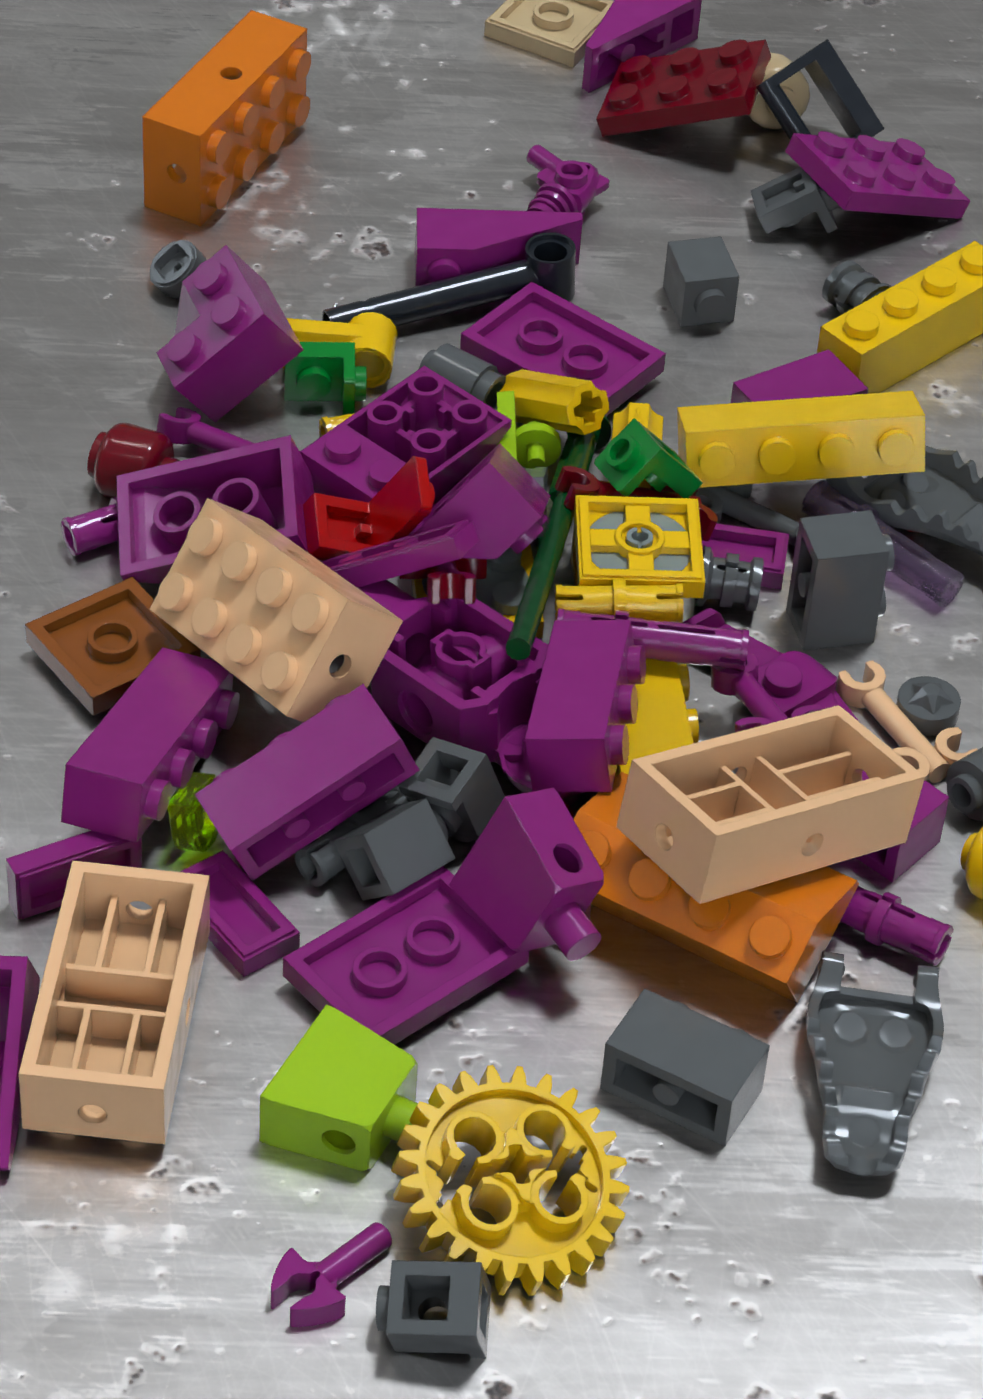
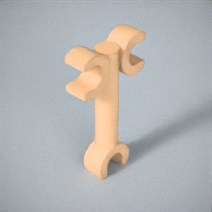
(914, 747)

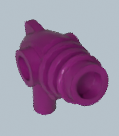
(564, 184)

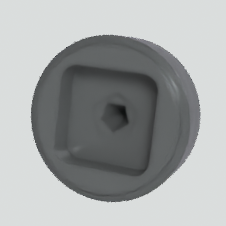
(174, 265)
(929, 704)

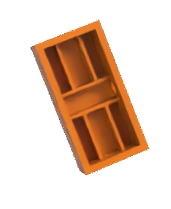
(228, 125)

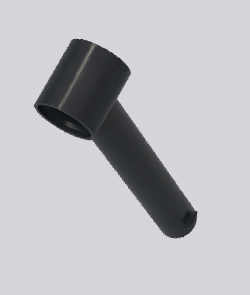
(547, 263)

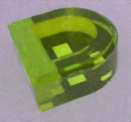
(188, 820)

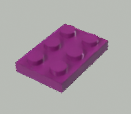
(877, 175)
(558, 338)
(403, 959)

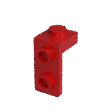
(348, 525)

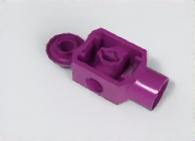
(456, 681)

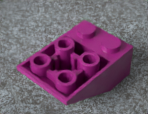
(414, 418)

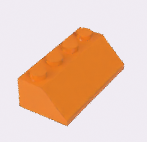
(759, 933)

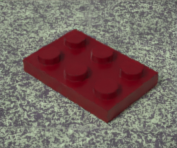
(684, 87)

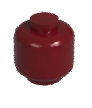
(126, 450)

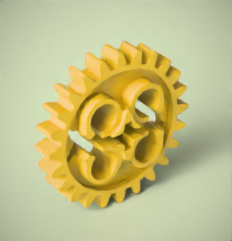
(510, 1179)

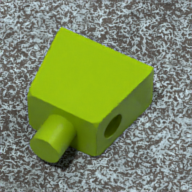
(339, 1094)

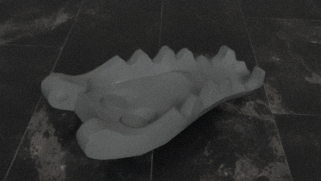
(936, 502)
(871, 1064)

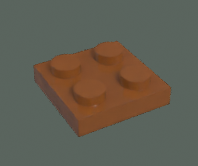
(104, 642)

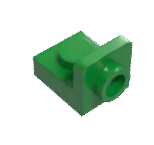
(326, 374)
(641, 455)

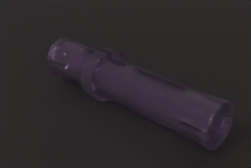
(911, 561)

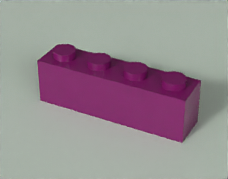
(148, 745)

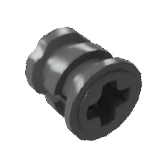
(851, 286)
(731, 580)

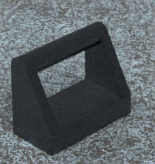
(834, 85)

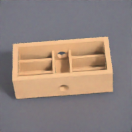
(272, 612)
(781, 814)
(115, 1003)

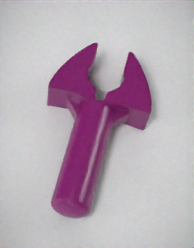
(325, 1302)

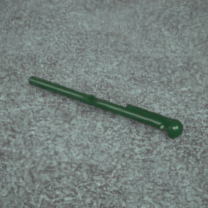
(578, 453)

